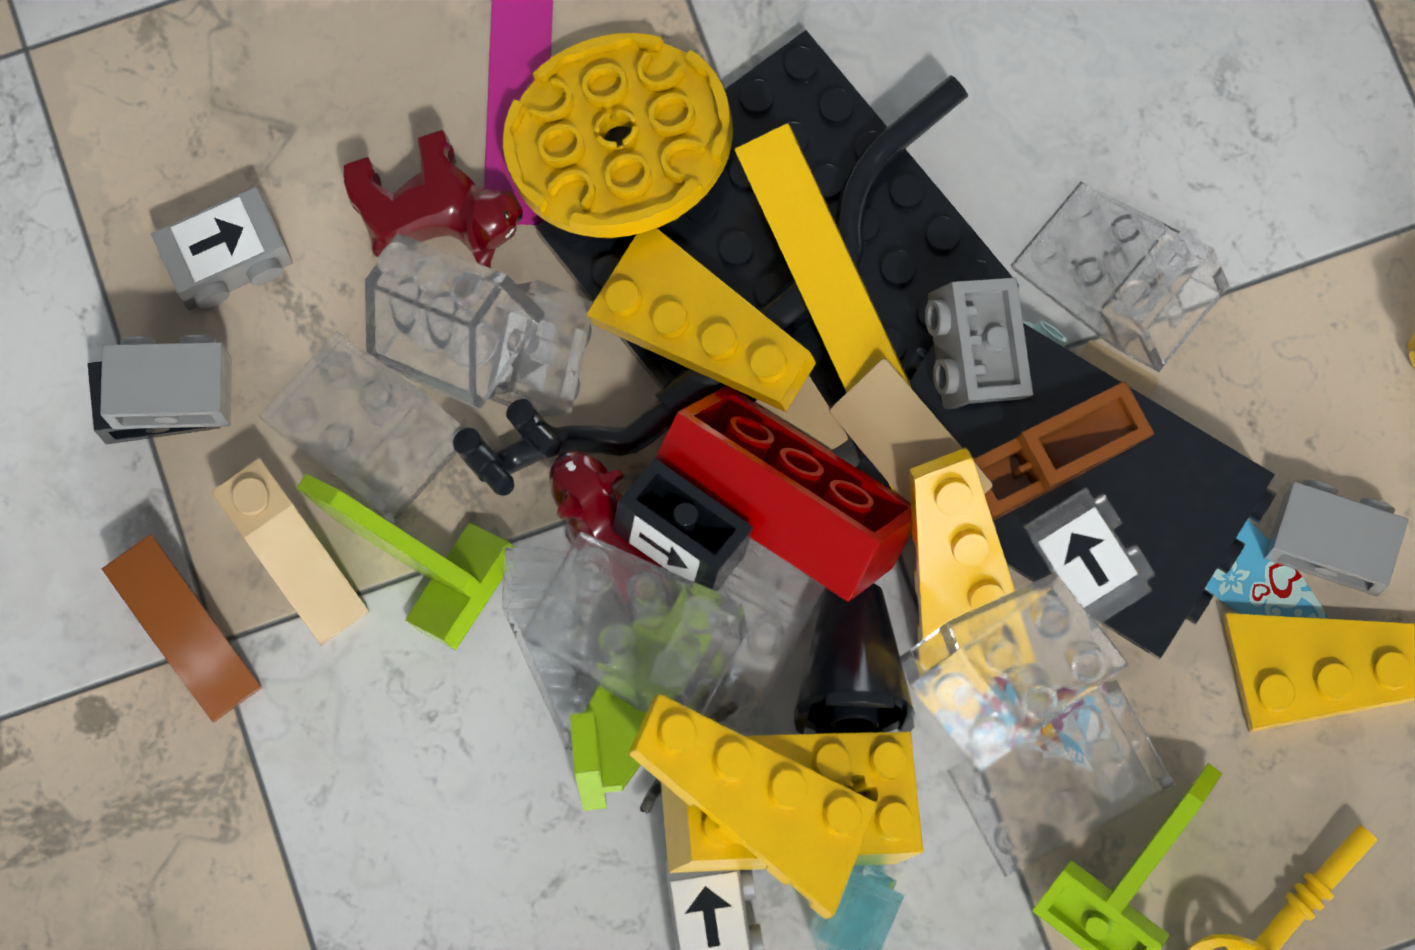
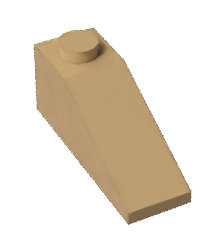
(289, 551)

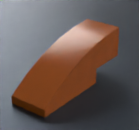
(1062, 449)
(181, 628)

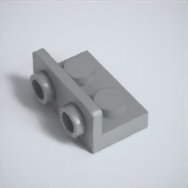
(978, 342)

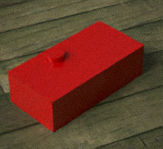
(791, 490)

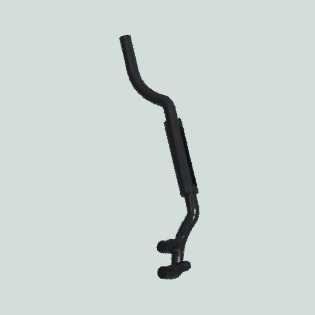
(784, 309)

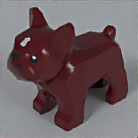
(433, 203)
(588, 499)

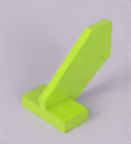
(458, 583)
(602, 747)
(1101, 917)

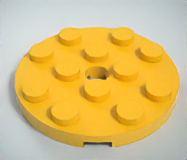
(608, 82)

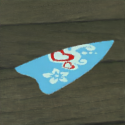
(1263, 586)

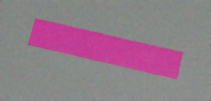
(517, 49)

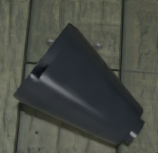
(854, 670)

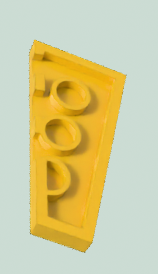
(693, 318)
(954, 541)
(1318, 666)
(776, 808)

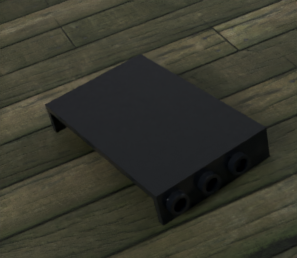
(1174, 492)

